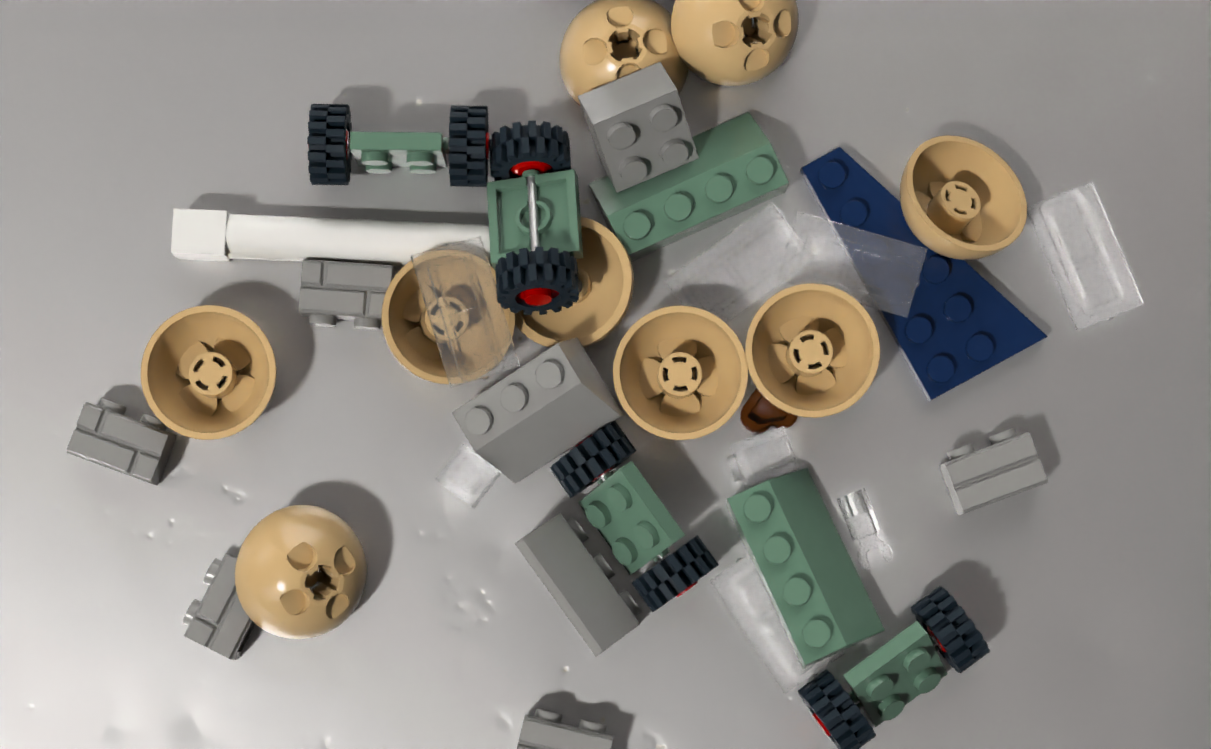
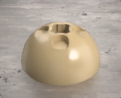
(713, 39)
(593, 58)
(962, 198)
(409, 328)
(824, 329)
(680, 341)
(186, 354)
(282, 562)

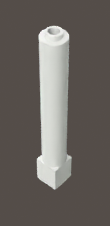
(227, 236)

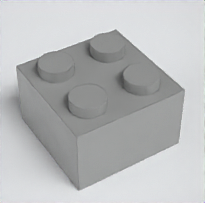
(638, 126)

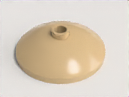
(604, 298)

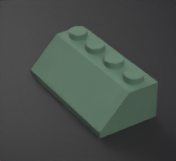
(731, 175)
(804, 566)

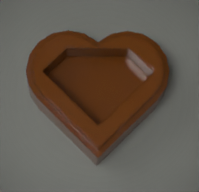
(760, 415)

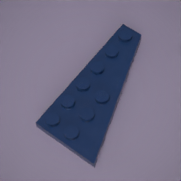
(956, 316)

